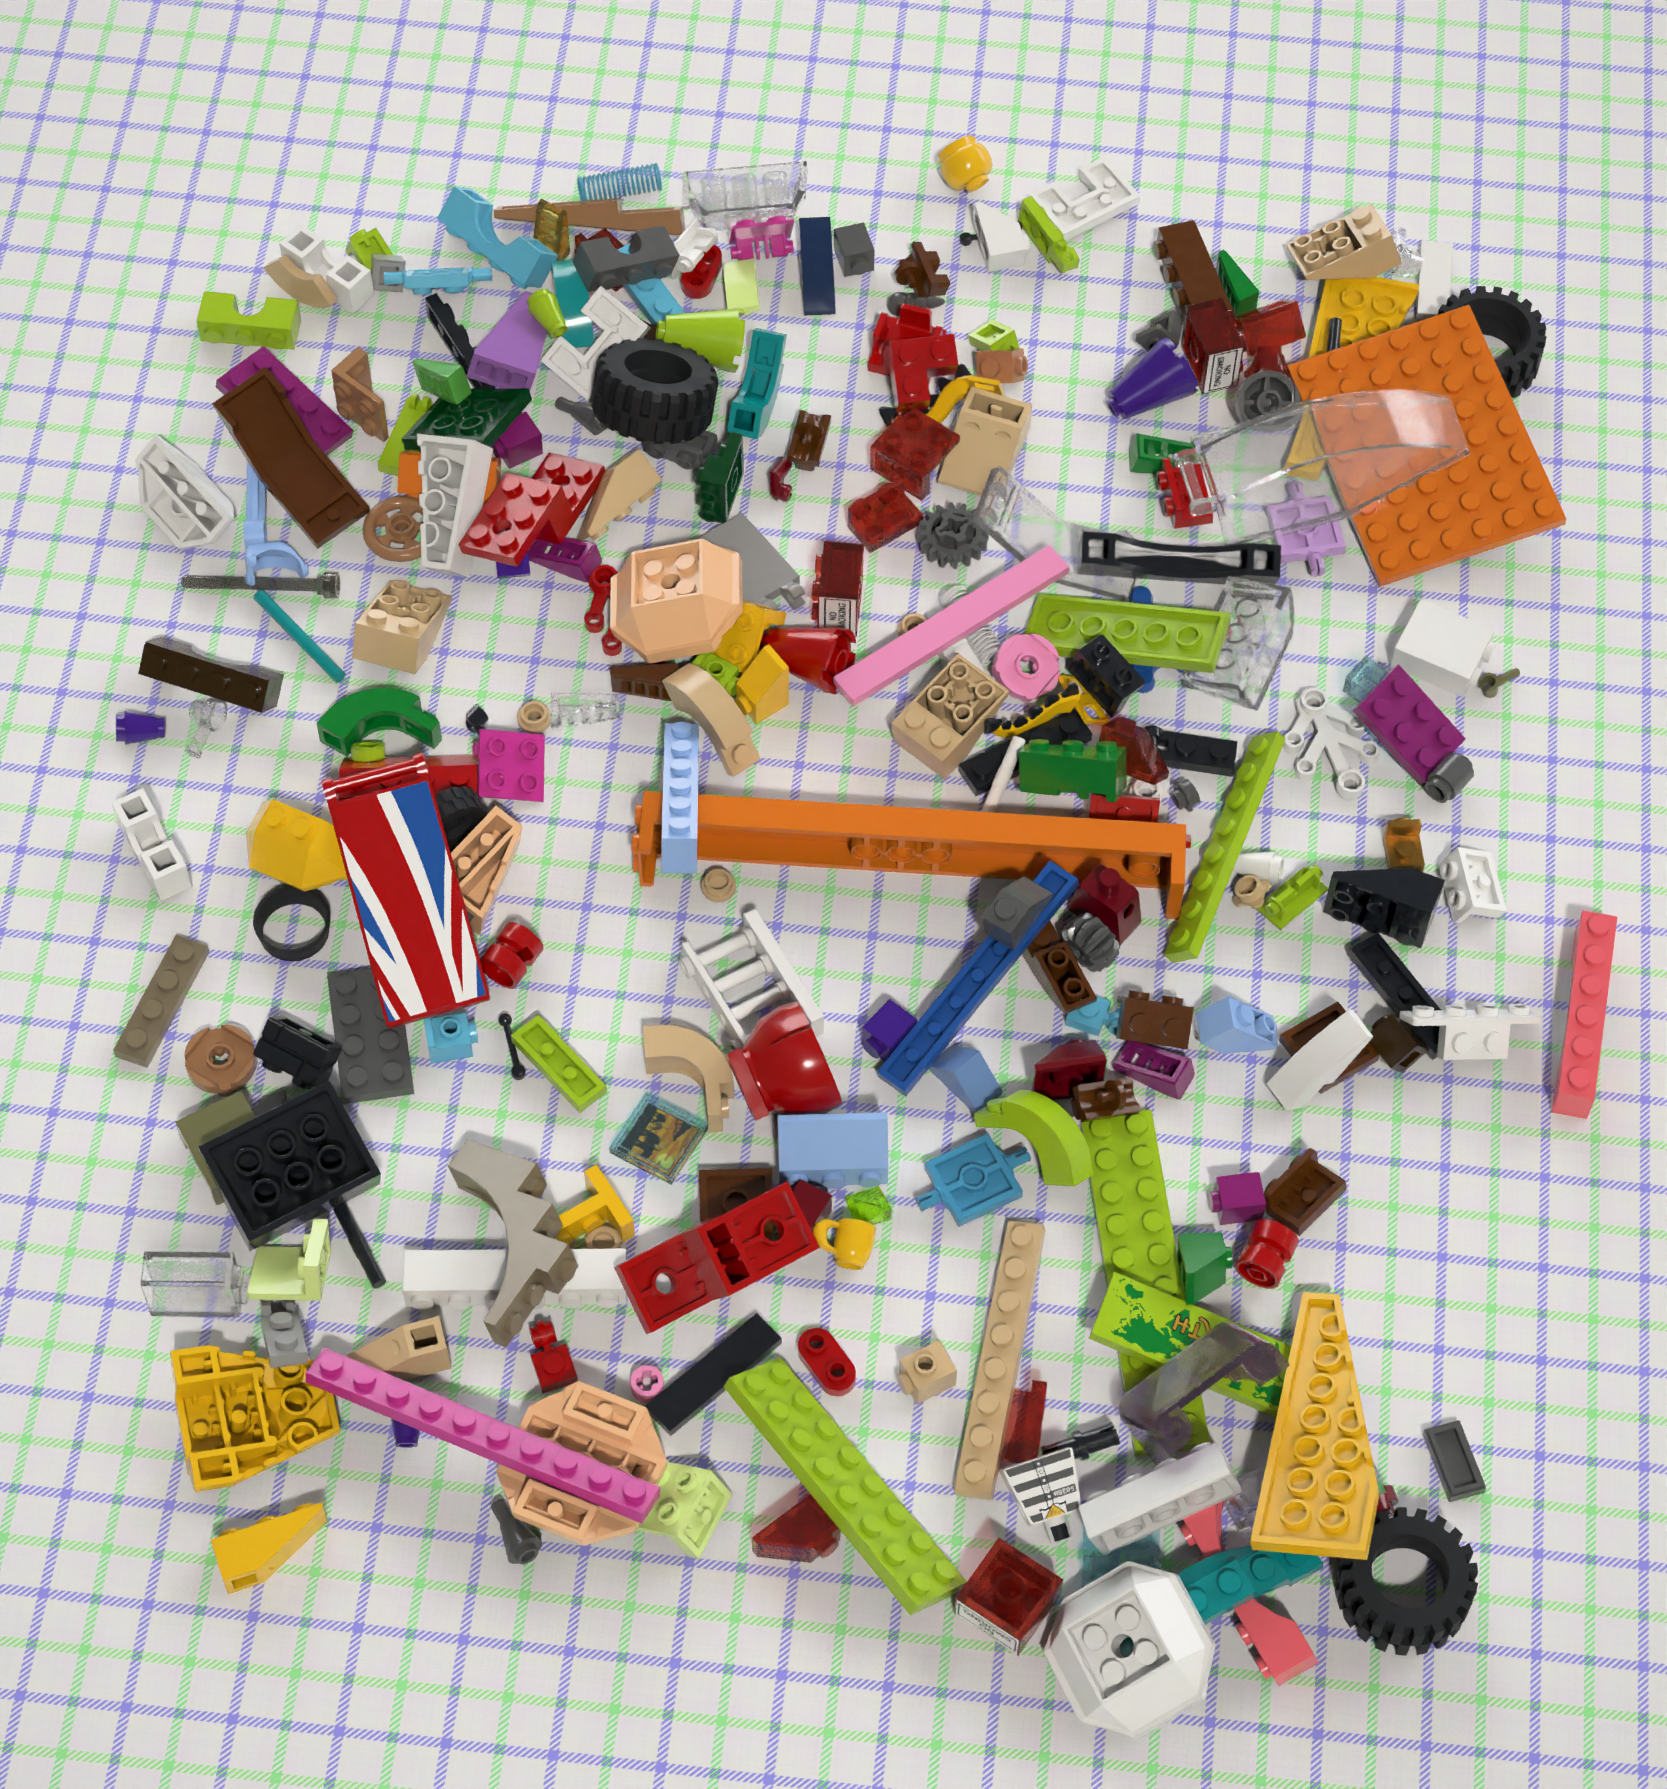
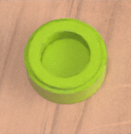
(367, 751)

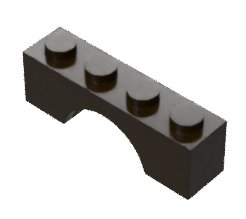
(237, 684)

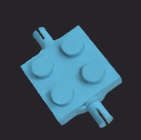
(425, 280)

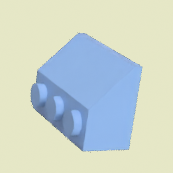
(833, 1149)

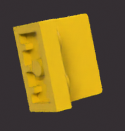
(743, 639)

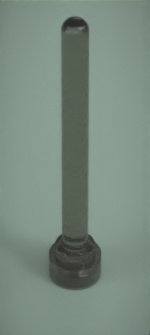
(325, 584)

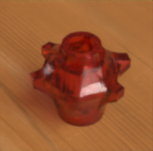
(1267, 359)

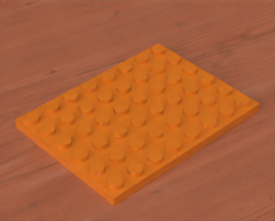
(1475, 502)

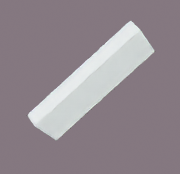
(1434, 278)

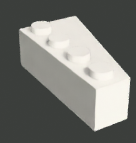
(451, 498)

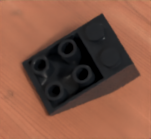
(1386, 901)

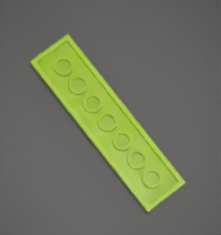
(845, 1486)

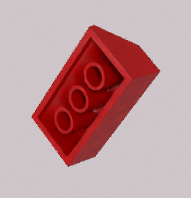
(444, 773)

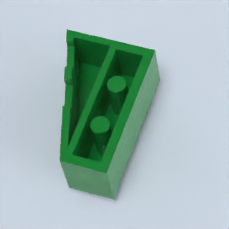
(1073, 769)

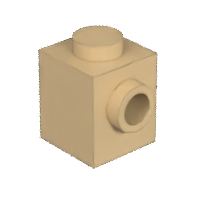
(926, 1372)

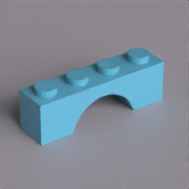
(470, 218)

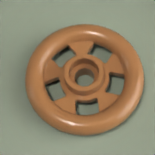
(378, 518)

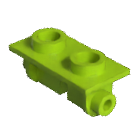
(1294, 896)

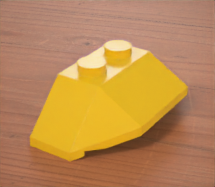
(294, 847)

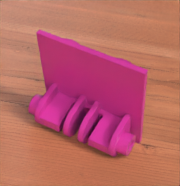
(776, 230)
(510, 765)

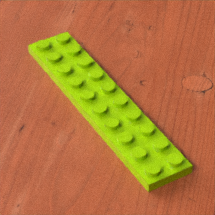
(1136, 1228)

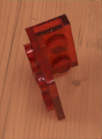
(912, 450)

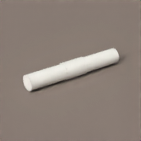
(1003, 775)

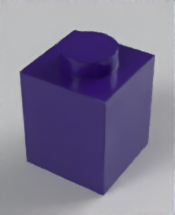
(886, 1030)

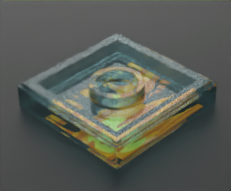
(658, 1138)

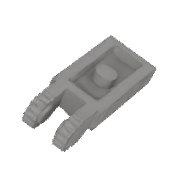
(283, 1335)

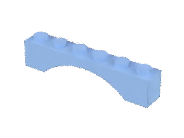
(680, 798)

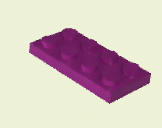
(320, 421)

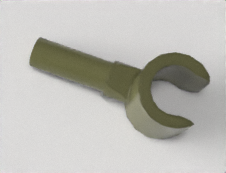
(1496, 681)

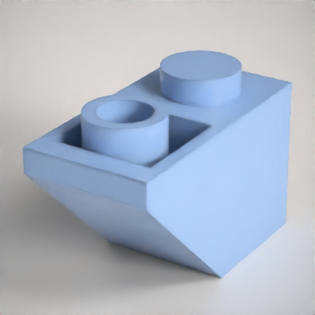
(1236, 1027)

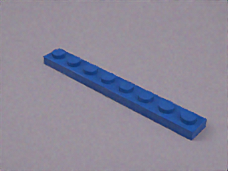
(967, 992)

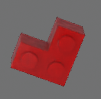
(914, 362)

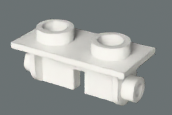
(691, 246)

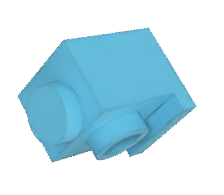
(450, 1037)

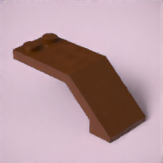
(289, 459)

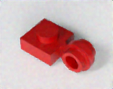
(552, 1365)

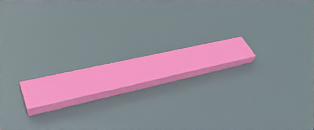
(951, 625)

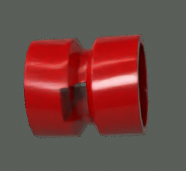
(511, 955)
(1268, 1249)

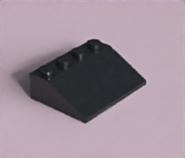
(290, 1165)

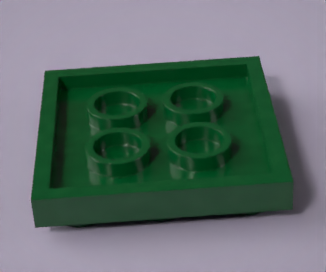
(478, 417)

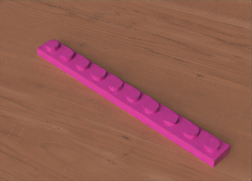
(483, 1435)

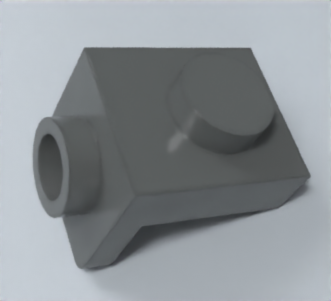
(1165, 326)

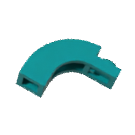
(572, 297)
(760, 387)

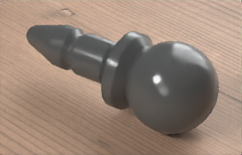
(898, 298)

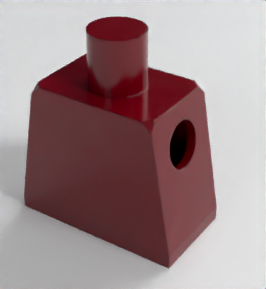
(1110, 900)

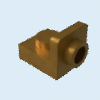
(1403, 844)

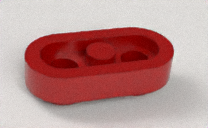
(702, 278)
(824, 1360)

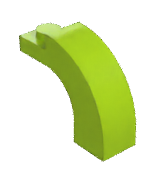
(1049, 1128)

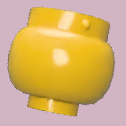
(965, 164)

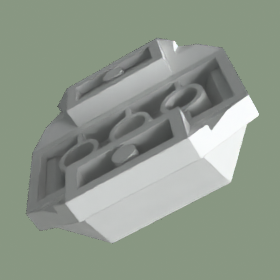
(1168, 1659)

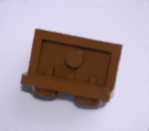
(1154, 1022)
(1302, 1192)

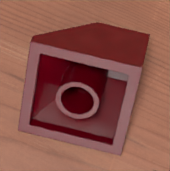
(1067, 1067)

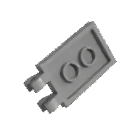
(763, 568)

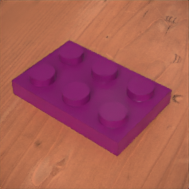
(1408, 724)

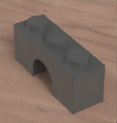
(603, 265)

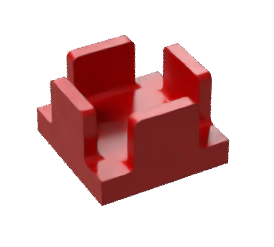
(913, 323)

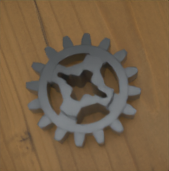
(951, 536)

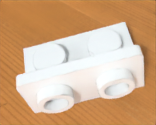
(1471, 884)

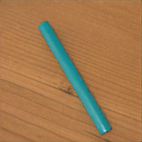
(299, 636)

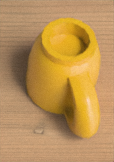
(852, 1241)

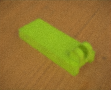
(410, 414)

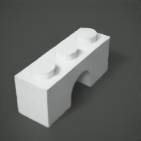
(347, 279)
(150, 845)

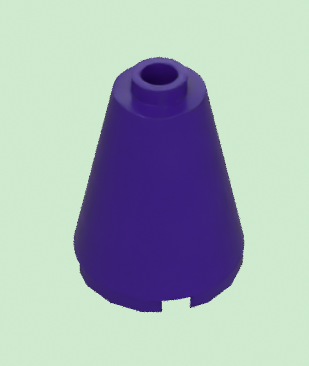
(1153, 382)

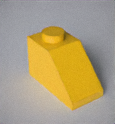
(763, 686)

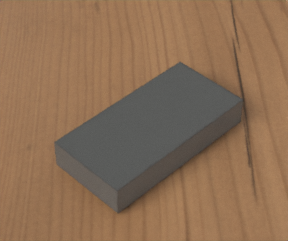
(1454, 1461)

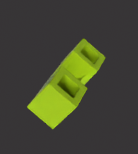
(272, 327)

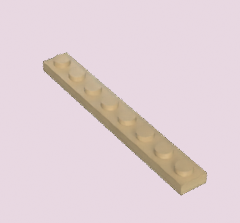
(999, 1361)

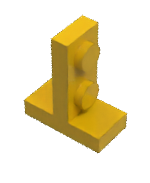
(592, 1213)

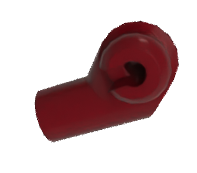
(778, 489)

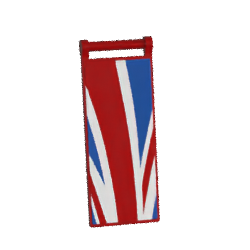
(406, 894)

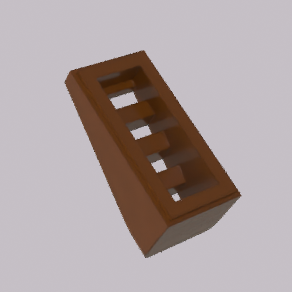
(642, 680)

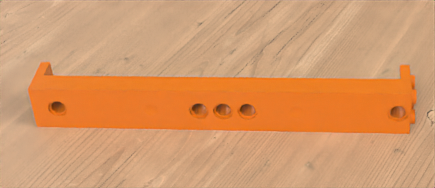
(920, 841)

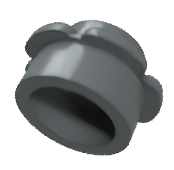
(1185, 795)

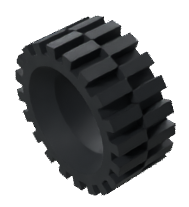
(1511, 323)
(1400, 1624)

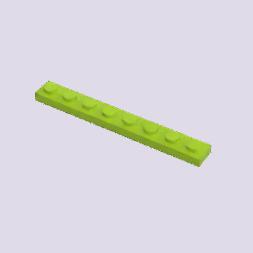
(1224, 847)

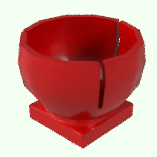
(784, 1075)

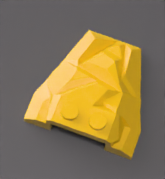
(244, 1415)

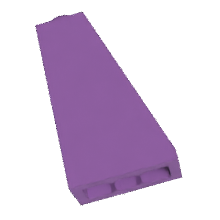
(511, 350)

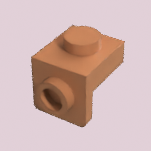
(1002, 365)

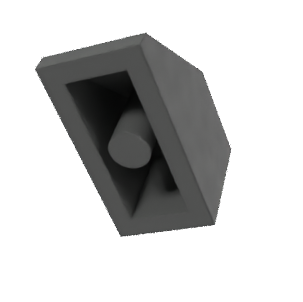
(1015, 911)

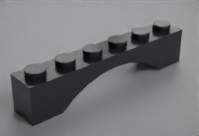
(1130, 558)

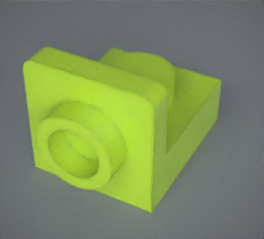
(364, 244)
(993, 337)

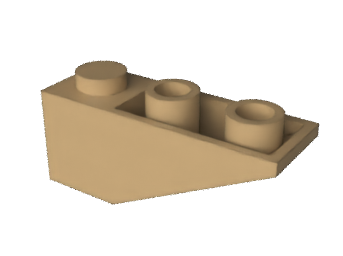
(619, 488)
(408, 1350)

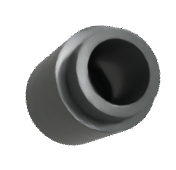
(1449, 777)

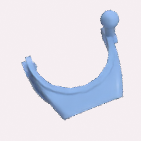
(271, 556)

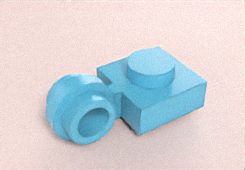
(1093, 1017)

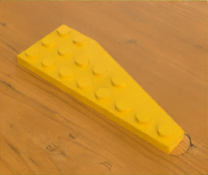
(1320, 1468)

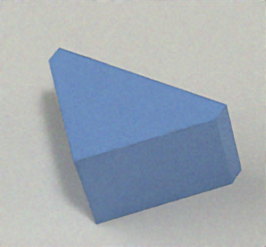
(967, 1076)

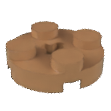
(220, 1078)

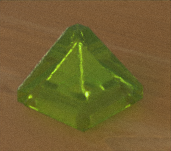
(869, 1206)

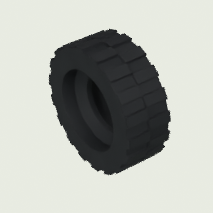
(459, 812)

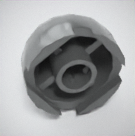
(1264, 393)

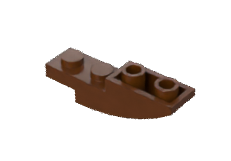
(1058, 971)

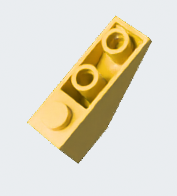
(258, 1551)

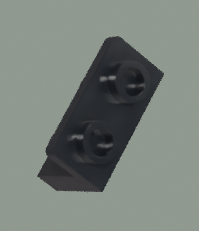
(1105, 674)

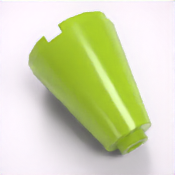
(712, 333)

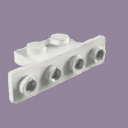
(1472, 1033)

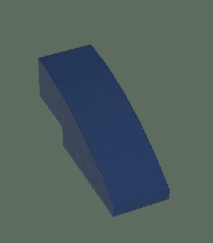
(817, 266)

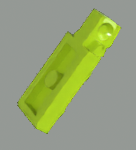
(1046, 236)

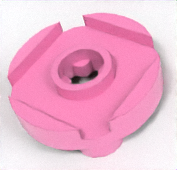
(1024, 648)

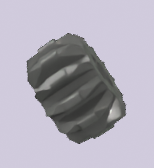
(1091, 942)

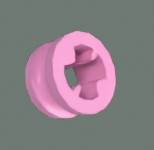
(637, 1379)

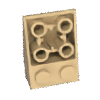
(1347, 248)
(990, 436)
(400, 626)
(948, 716)

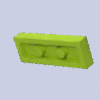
(559, 1064)

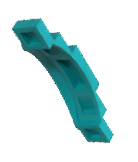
(1238, 1577)

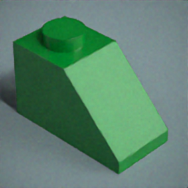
(1202, 1264)

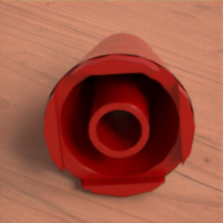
(813, 653)

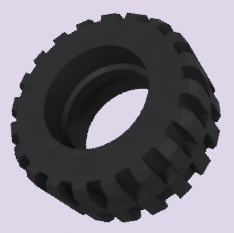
(654, 391)

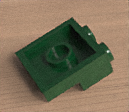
(720, 480)

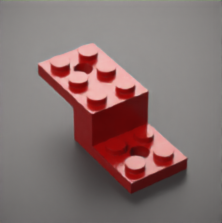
(532, 509)
(716, 1257)

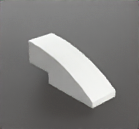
(1319, 1061)

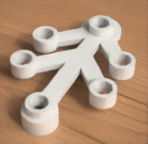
(1330, 740)

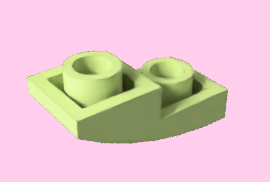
(741, 286)

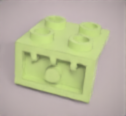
(293, 1271)
(687, 1507)

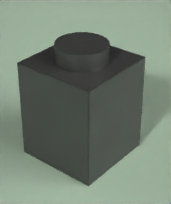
(854, 249)

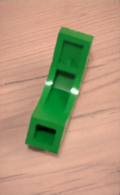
(374, 711)

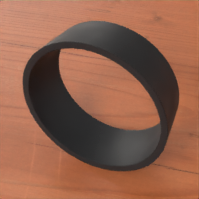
(288, 896)

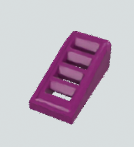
(585, 557)
(1174, 1079)

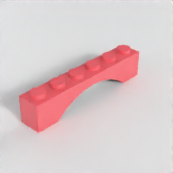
(1586, 1015)
(1278, 1639)

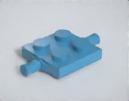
(973, 1179)

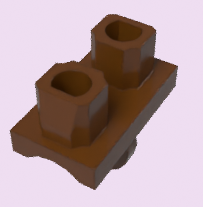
(919, 272)
(808, 440)
(1104, 1100)

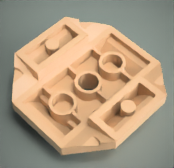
(676, 599)
(596, 1427)

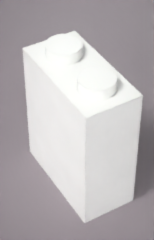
(1444, 648)

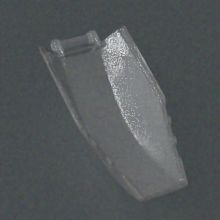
(1319, 460)

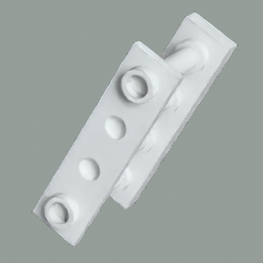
(770, 961)

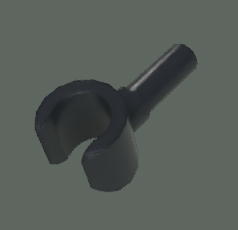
(476, 719)

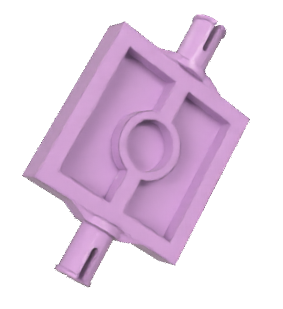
(1312, 545)

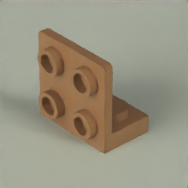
(356, 396)

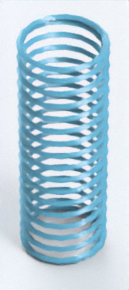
(581, 182)

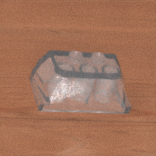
(744, 193)
(1253, 644)

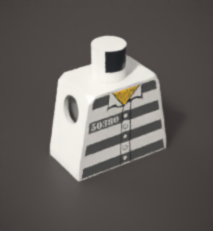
(1045, 1491)

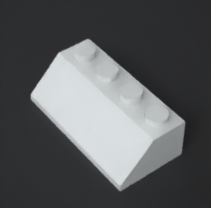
(1159, 1498)

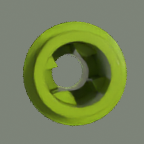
(547, 311)

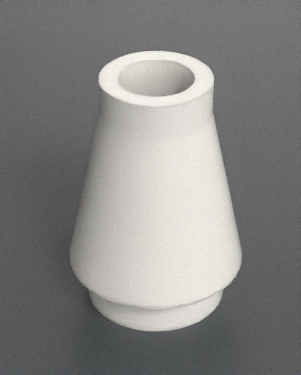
(1262, 864)

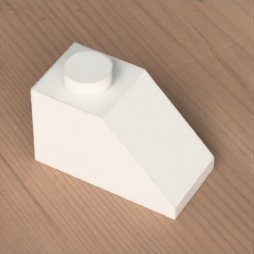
(999, 238)

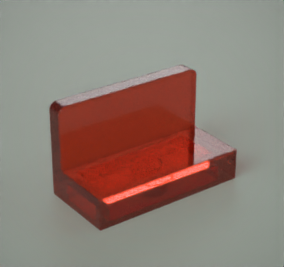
(1271, 325)
(1025, 1424)

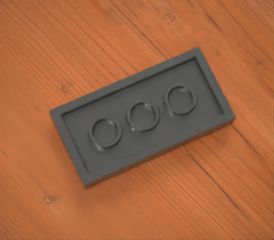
(372, 1056)

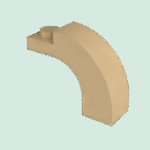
(717, 713)
(691, 1054)

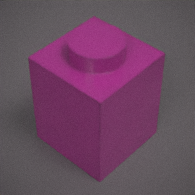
(519, 442)
(1238, 1198)

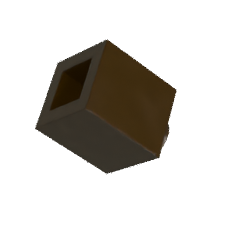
(1397, 1042)

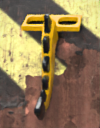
(950, 393)
(1053, 705)

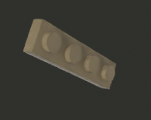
(161, 1001)

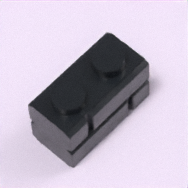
(297, 1052)

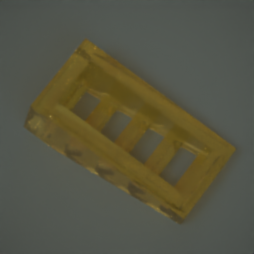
(551, 233)

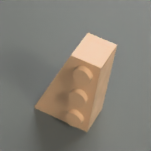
(484, 862)

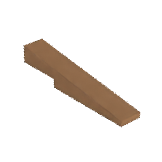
(604, 214)

